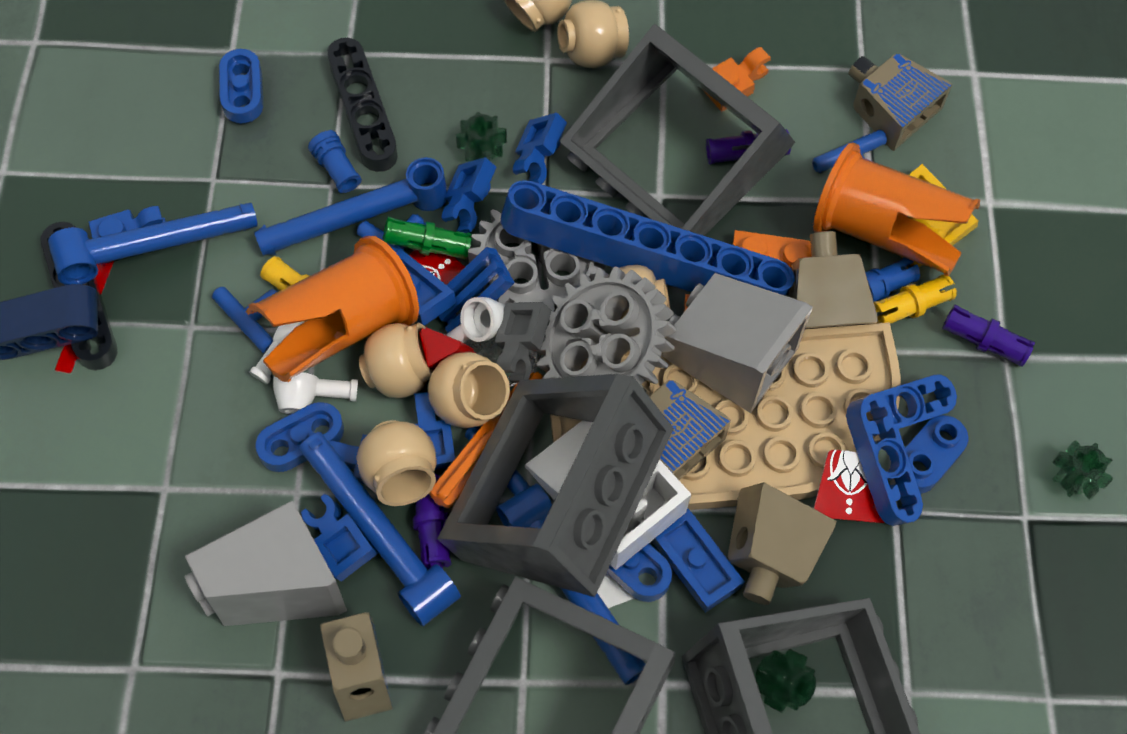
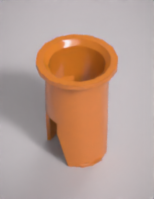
(875, 206)
(340, 306)

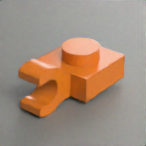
(744, 74)

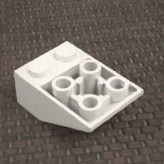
(659, 507)

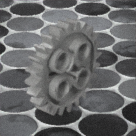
(523, 265)
(604, 335)

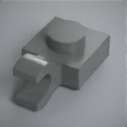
(519, 332)

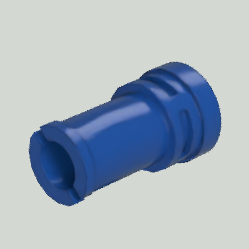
(330, 153)
(891, 277)

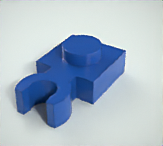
(340, 540)

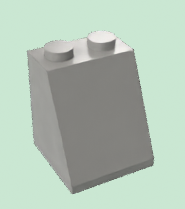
(737, 337)
(264, 573)

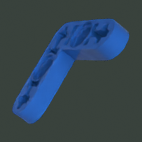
(887, 423)

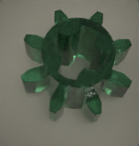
(481, 137)
(1085, 458)
(785, 680)

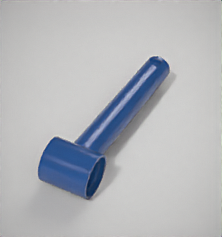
(360, 207)
(78, 256)
(530, 511)
(425, 590)

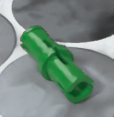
(426, 238)

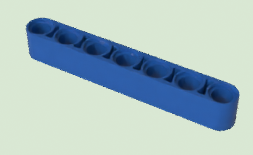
(625, 239)

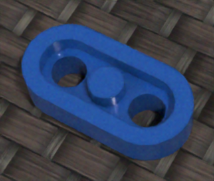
(239, 88)
(293, 431)
(935, 451)
(645, 561)

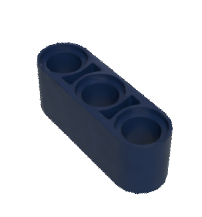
(47, 320)

